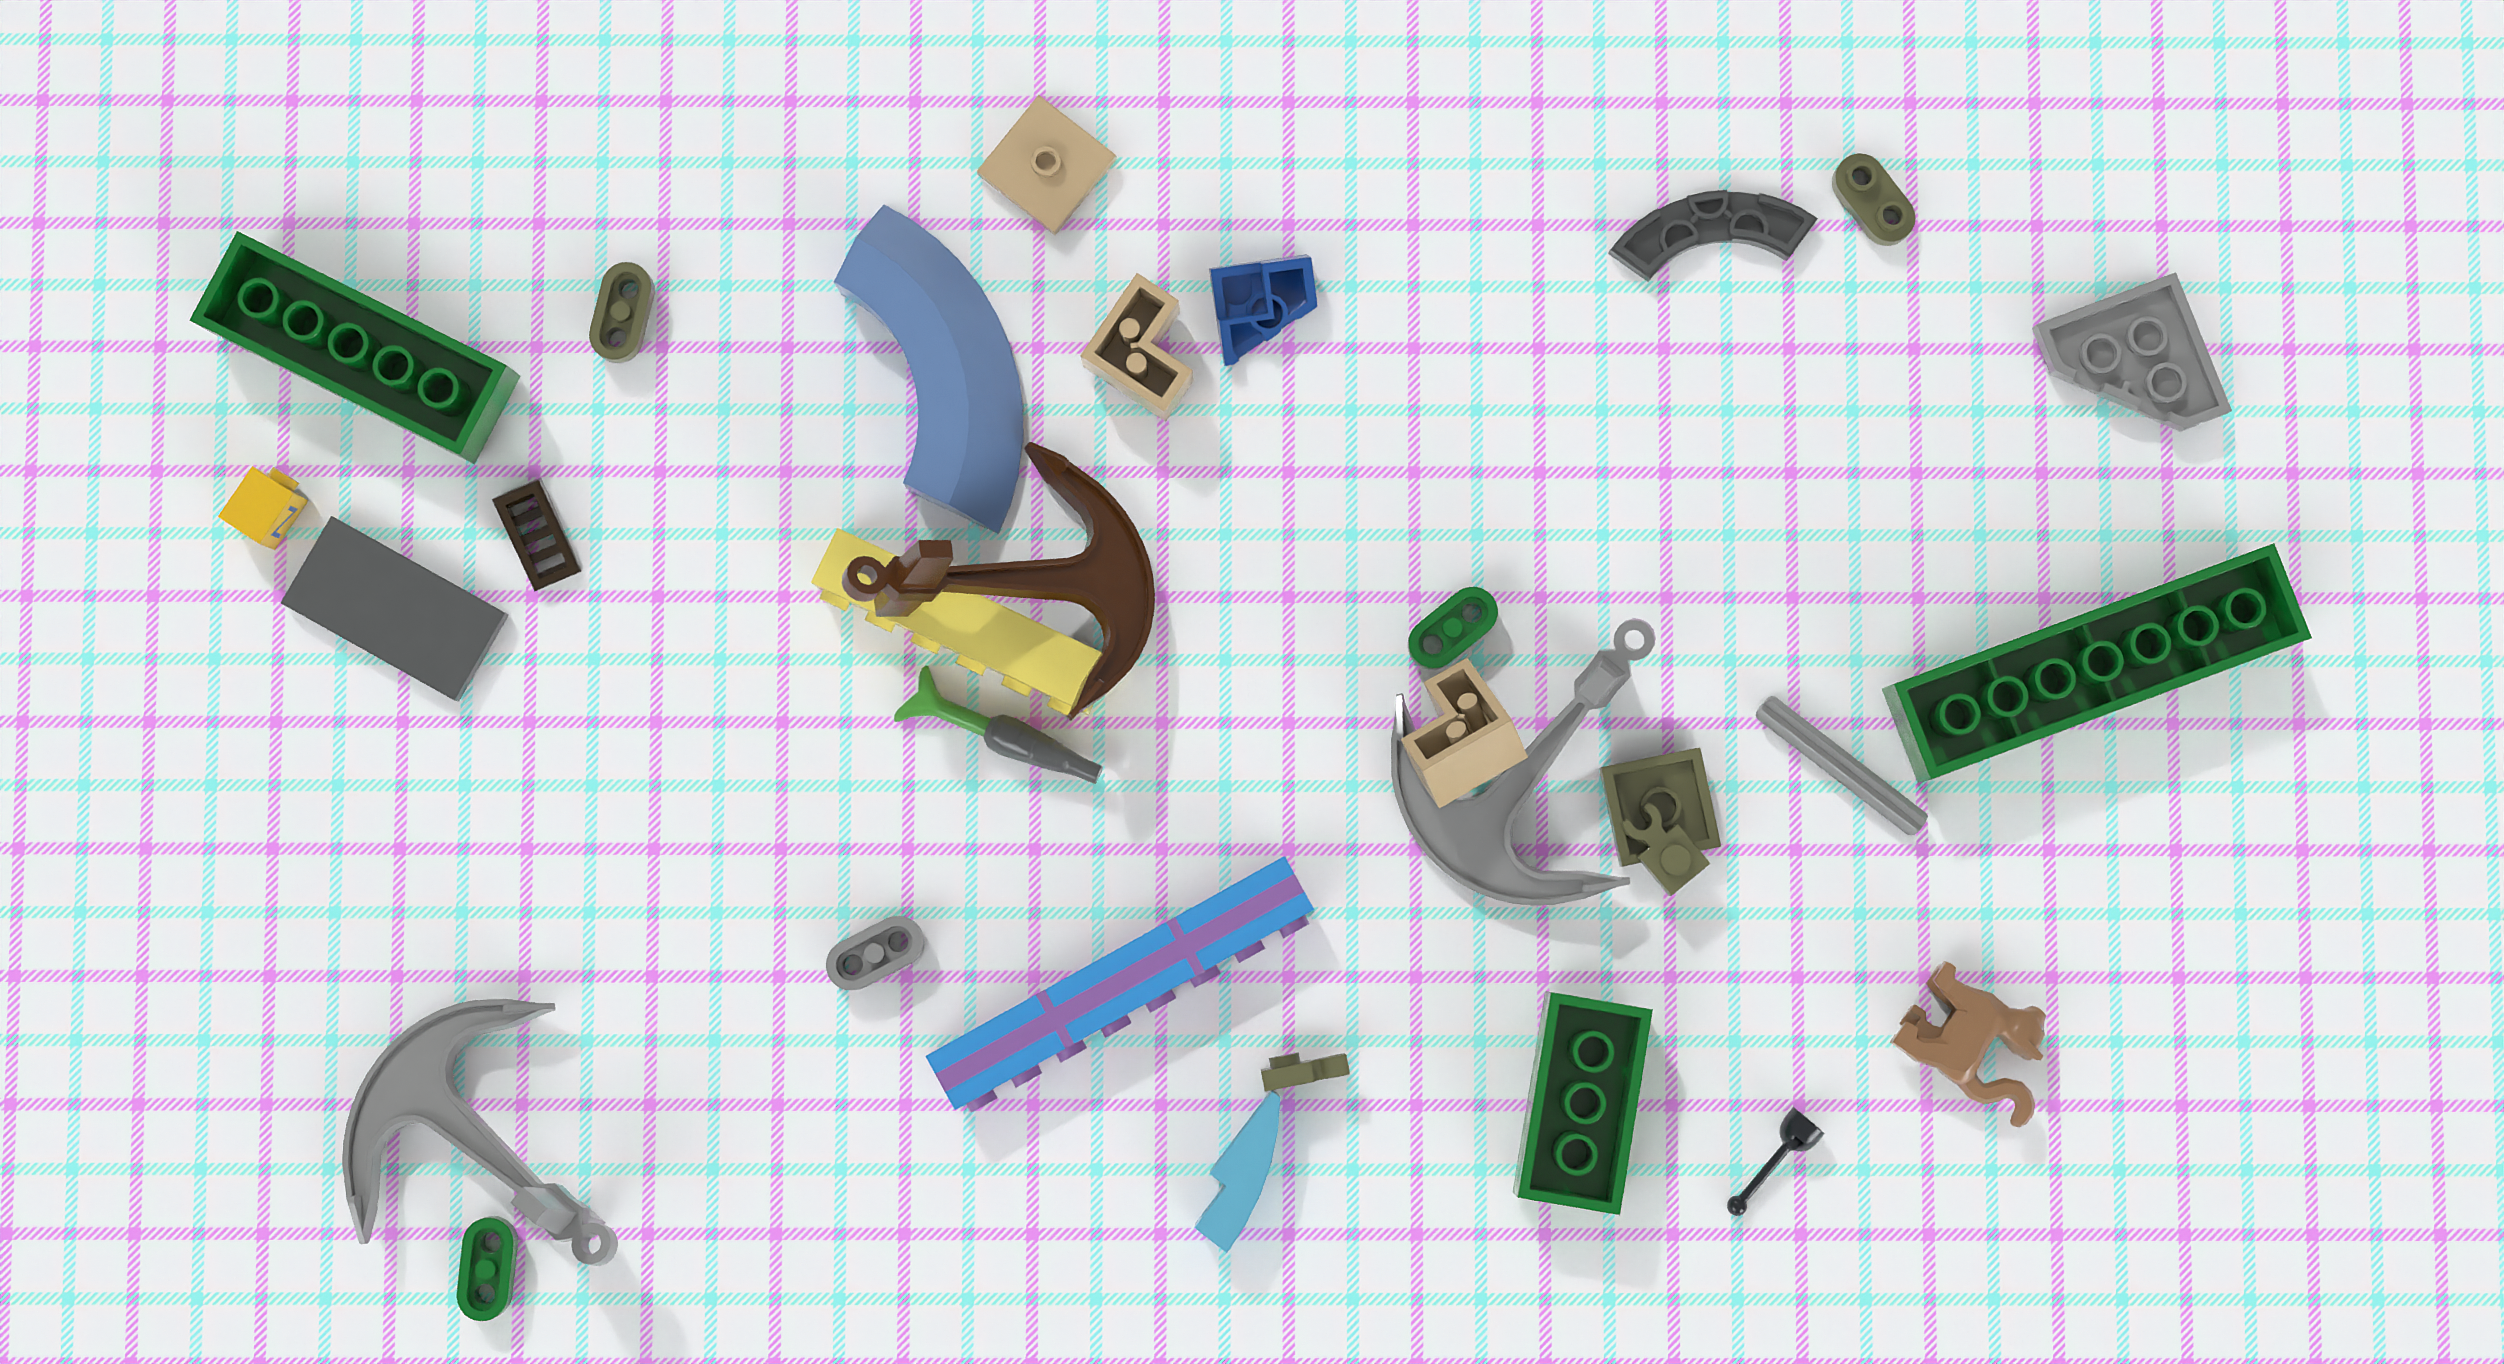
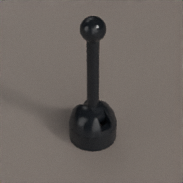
(1796, 1135)

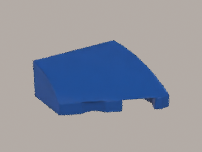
(1259, 301)

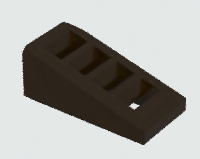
(554, 526)

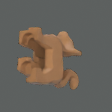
(1965, 1036)

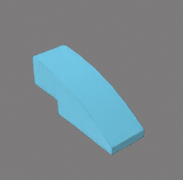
(1243, 1173)

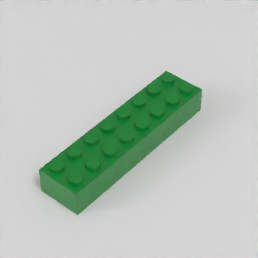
(2096, 663)

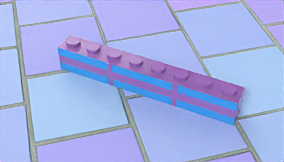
(1120, 983)

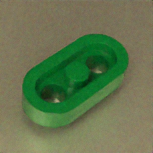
(1451, 628)
(484, 1266)

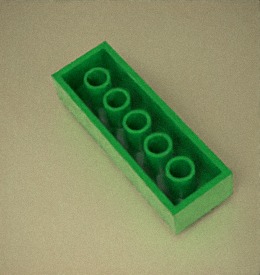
(355, 347)

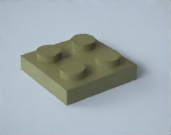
(1670, 782)

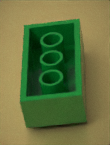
(1582, 1103)

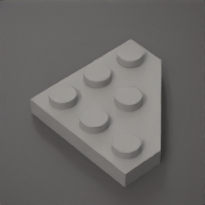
(2139, 354)

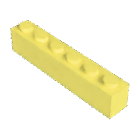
(973, 627)

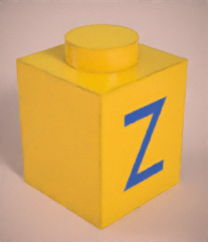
(264, 506)

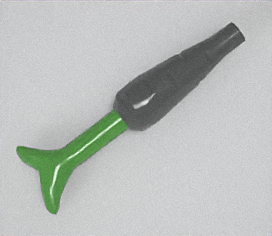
(1001, 733)

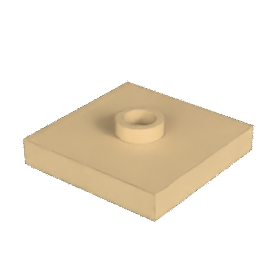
(1046, 165)

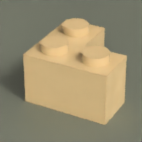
(1127, 350)
(1467, 740)

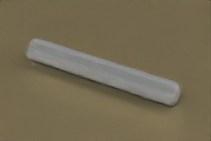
(1841, 765)

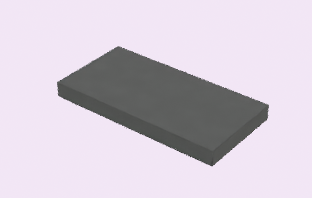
(394, 608)

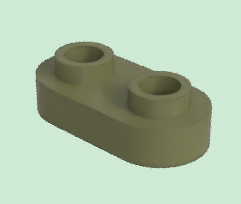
(1870, 200)
(621, 314)

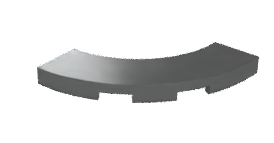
(1712, 219)

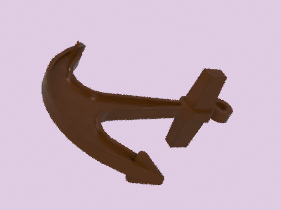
(1107, 578)

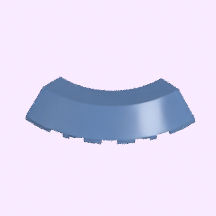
(958, 361)

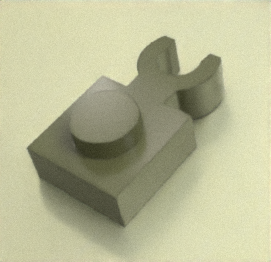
(1670, 854)
(1290, 1071)

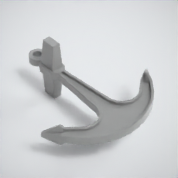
(1474, 835)
(416, 1085)

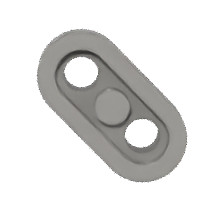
(875, 952)

